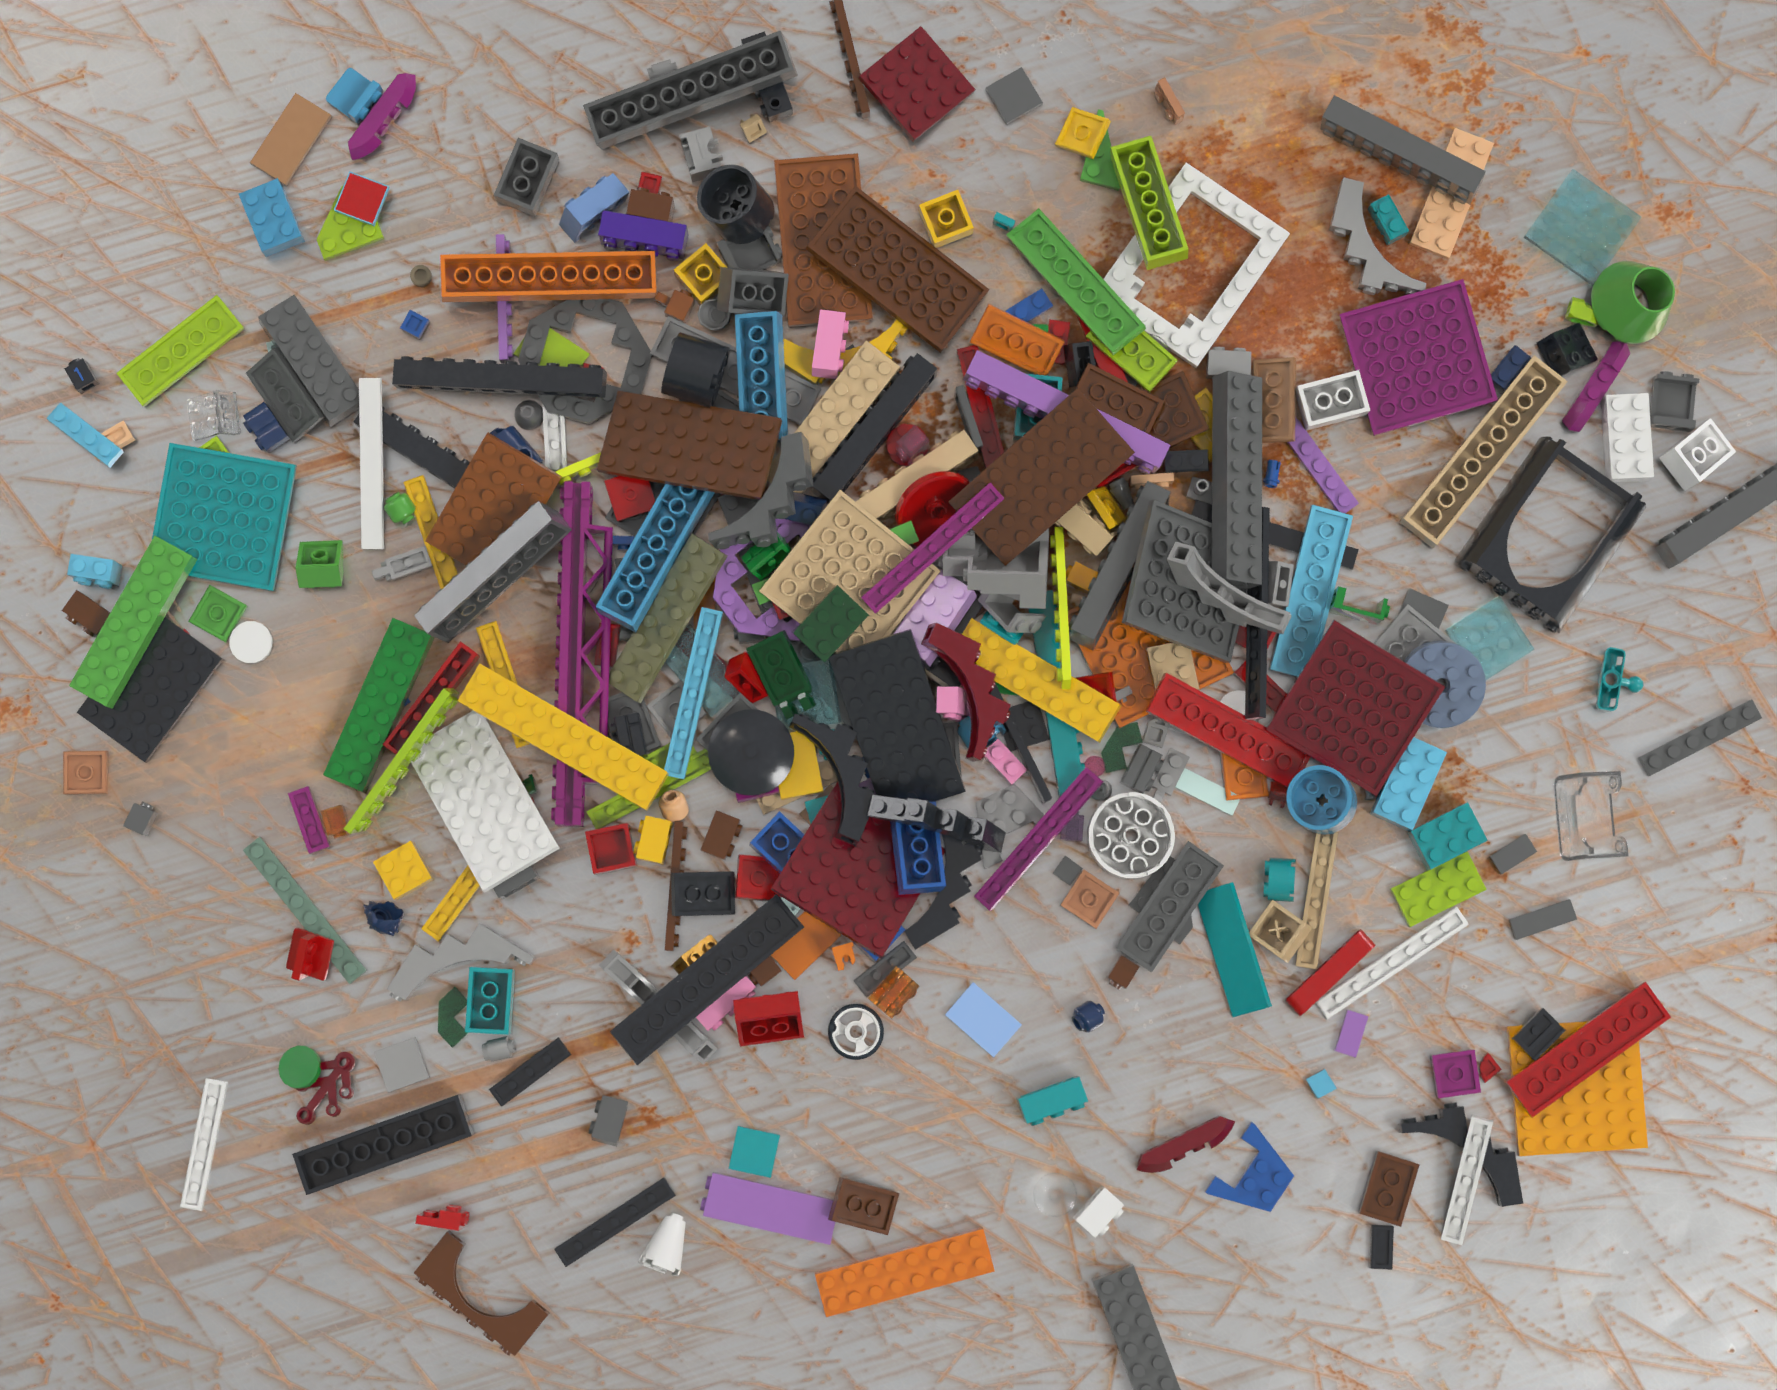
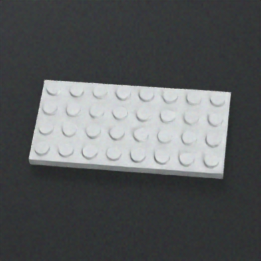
(483, 801)

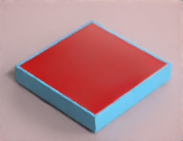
(361, 198)

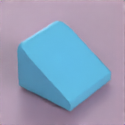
(1321, 1084)

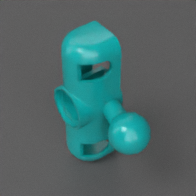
(1608, 692)

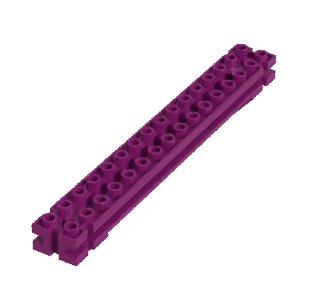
(571, 643)

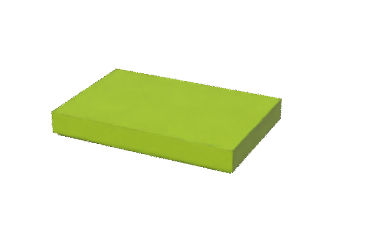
(559, 351)

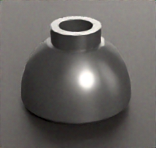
(528, 414)

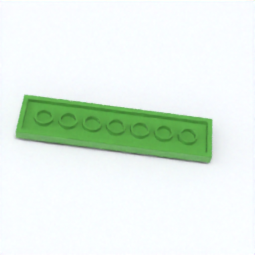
(1076, 281)

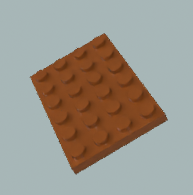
(489, 498)

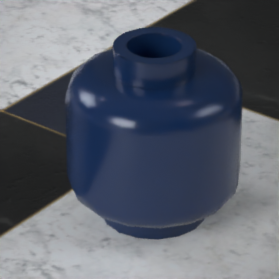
(1088, 1016)

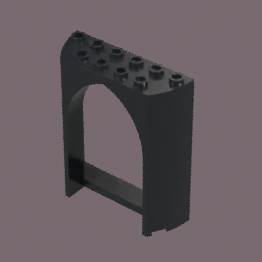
(1487, 548)

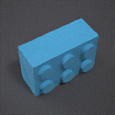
(271, 217)

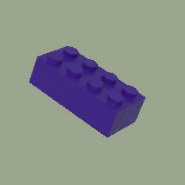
(643, 234)

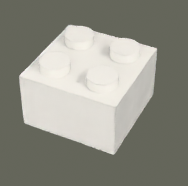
(1099, 1211)

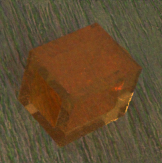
(335, 820)

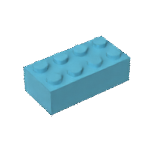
(1408, 785)

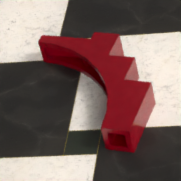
(976, 681)

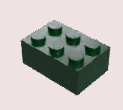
(830, 623)

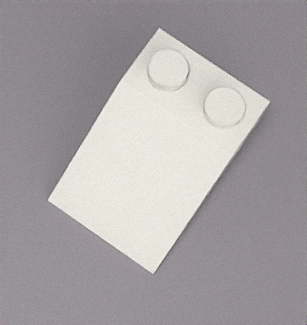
(1697, 455)

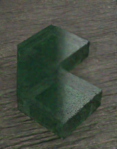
(1121, 737)
(448, 1026)

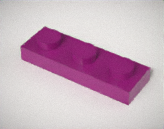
(309, 820)

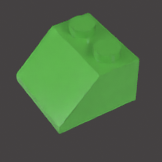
(320, 564)

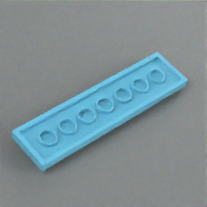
(1311, 588)

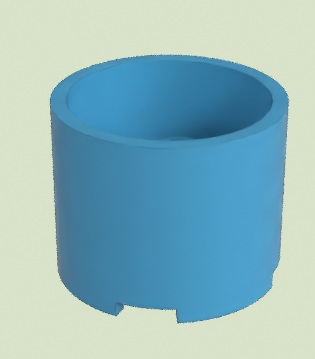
(1312, 785)

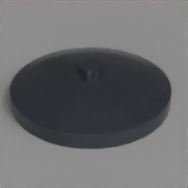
(751, 752)

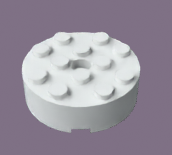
(1108, 839)

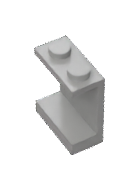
(1009, 616)

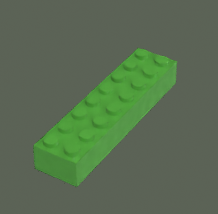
(133, 622)

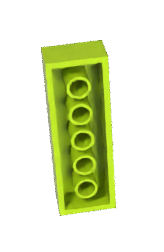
(1149, 202)

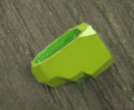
(1580, 312)

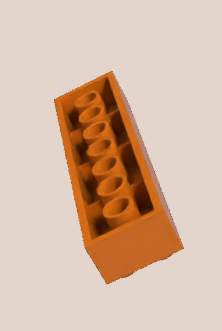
(904, 1272)

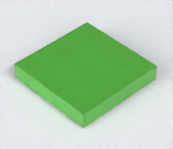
(217, 613)

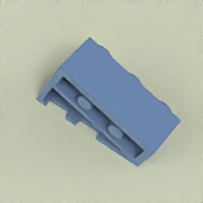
(588, 207)

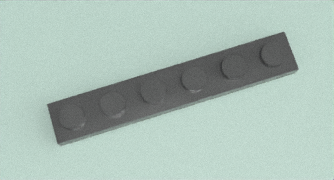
(1700, 737)

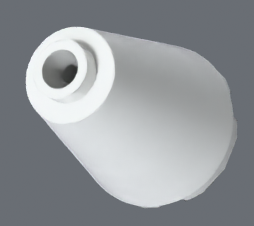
(666, 1246)

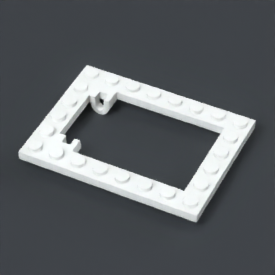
(1194, 336)

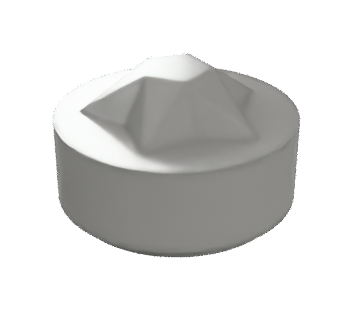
(1103, 791)

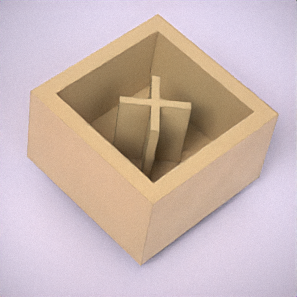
(1280, 931)

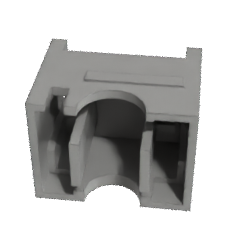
(697, 153)

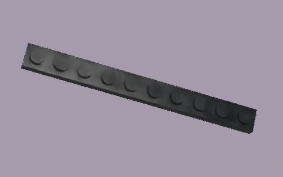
(1257, 639)

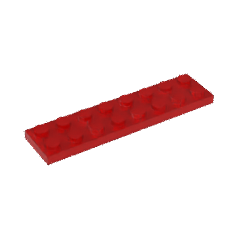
(1226, 730)
(1588, 1049)

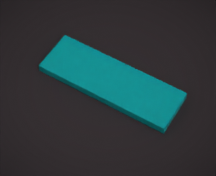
(1233, 950)

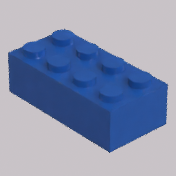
(917, 859)

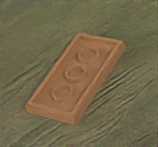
(290, 139)
(1277, 398)

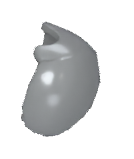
(711, 317)

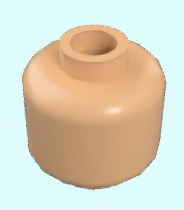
(673, 806)

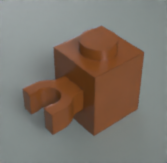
(677, 306)

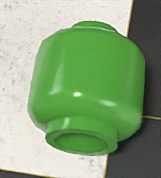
(399, 508)

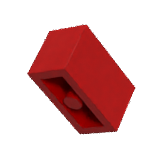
(745, 678)

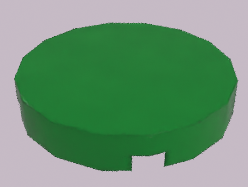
(299, 1067)

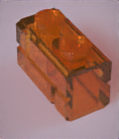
(894, 992)

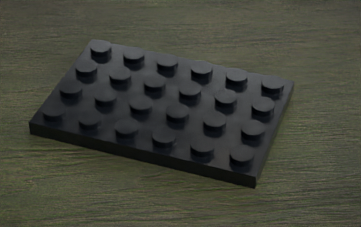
(157, 691)

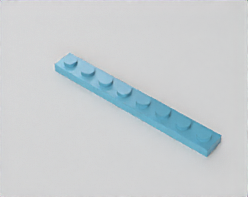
(693, 692)

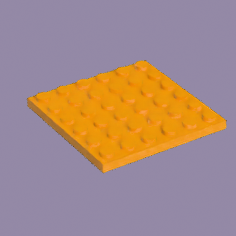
(1593, 1116)

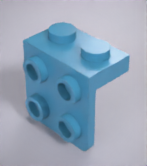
(354, 95)

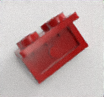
(309, 955)

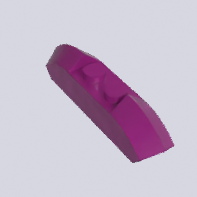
(376, 123)
(1596, 386)

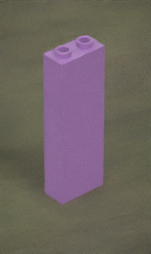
(768, 1208)

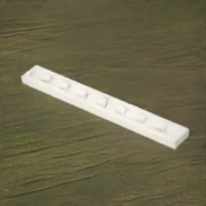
(371, 463)
(1391, 963)

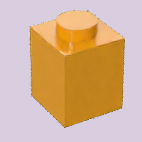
(1080, 576)

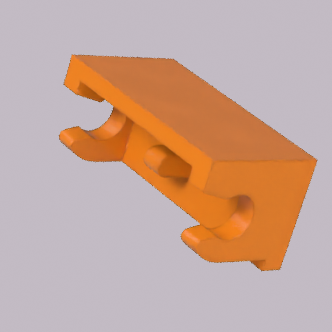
(843, 951)

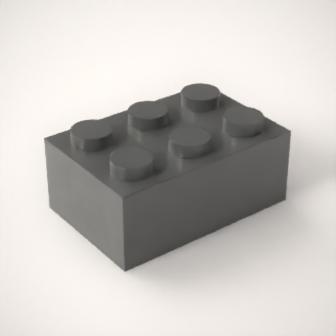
(526, 177)
(752, 291)

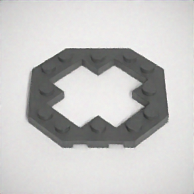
(625, 335)

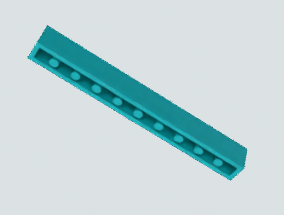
(1062, 736)

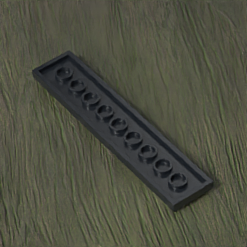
(706, 979)

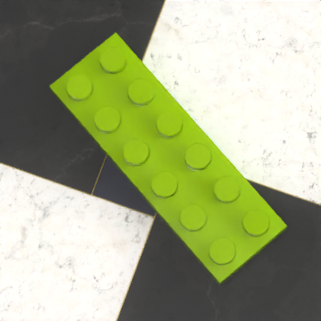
(180, 350)

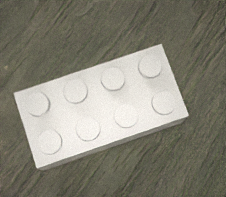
(1627, 437)

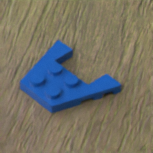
(1262, 1181)

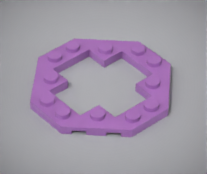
(732, 604)

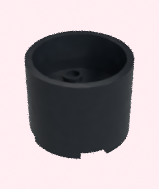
(735, 204)
(695, 370)

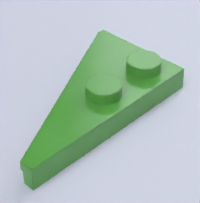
(1100, 169)

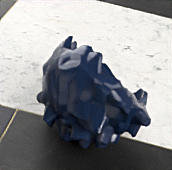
(383, 917)

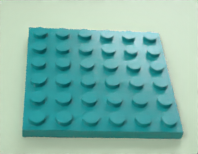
(226, 513)

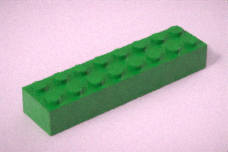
(379, 705)

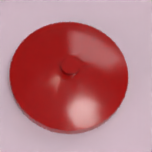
(928, 503)

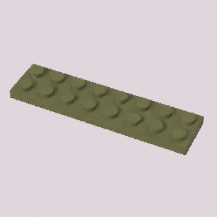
(666, 618)

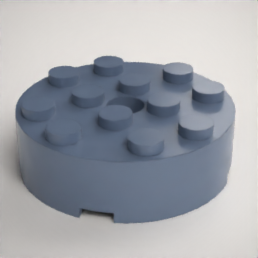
(1463, 678)

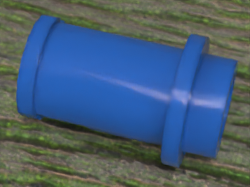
(1272, 473)

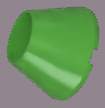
(1618, 307)

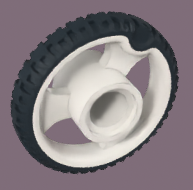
(862, 1050)

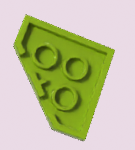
(345, 234)

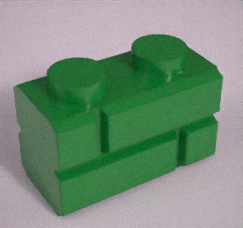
(764, 560)

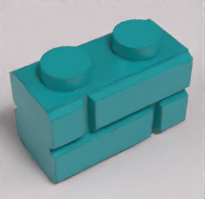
(1388, 219)

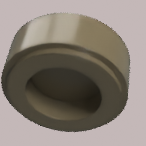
(421, 276)

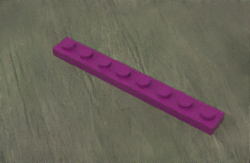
(932, 548)
(1038, 839)

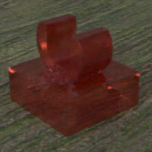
(1277, 792)

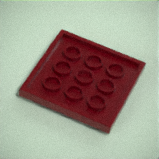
(916, 83)

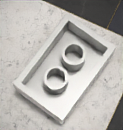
(1332, 400)

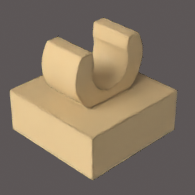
(753, 127)

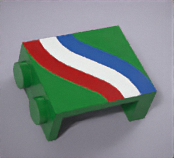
(1338, 608)

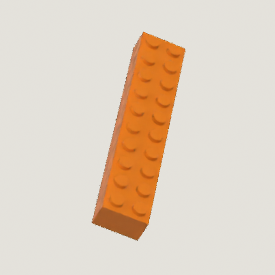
(548, 276)

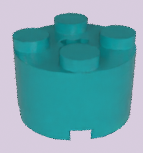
(1280, 880)

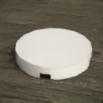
(251, 642)

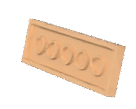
(1442, 214)

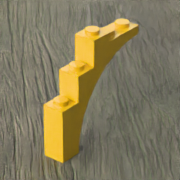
(800, 359)

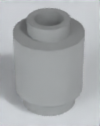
(661, 68)
(498, 1049)

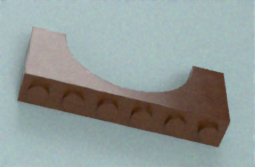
(508, 1330)

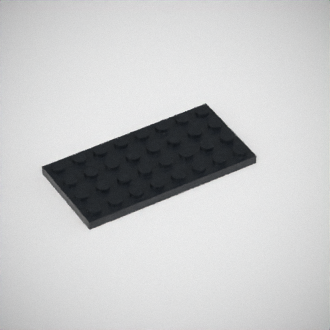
(897, 719)

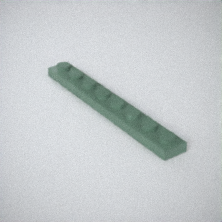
(303, 907)

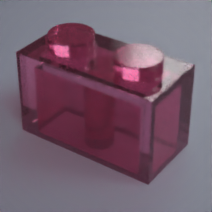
(911, 445)

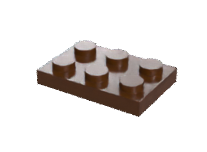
(1389, 1188)
(863, 1206)

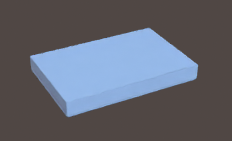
(983, 1019)

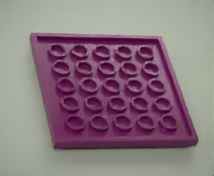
(1419, 357)

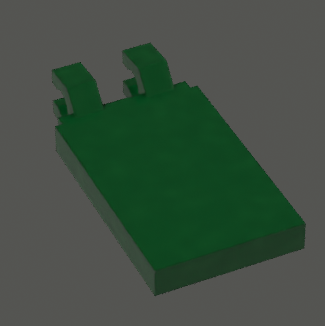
(782, 673)

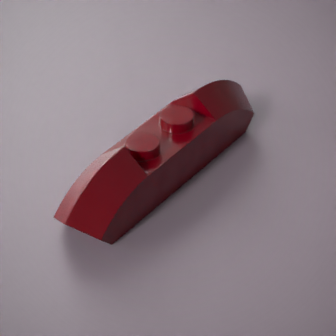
(1158, 1158)

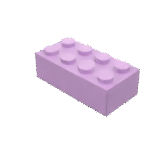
(942, 602)

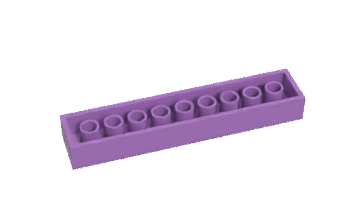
(1039, 399)

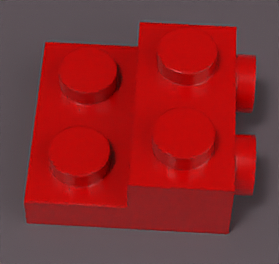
(449, 1218)

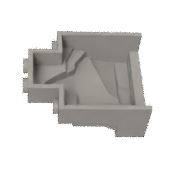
(1020, 579)

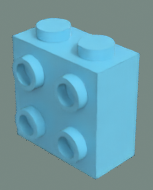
(94, 570)

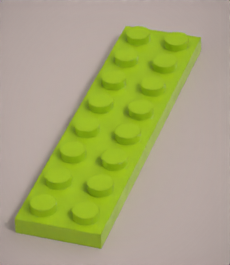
(398, 767)

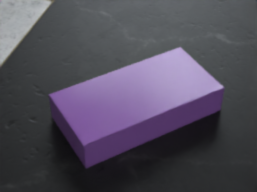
(1351, 1033)

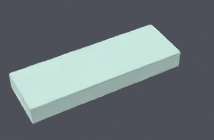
(1206, 791)

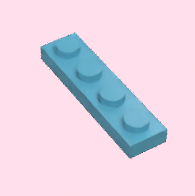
(85, 435)

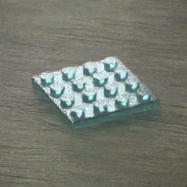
(1582, 227)

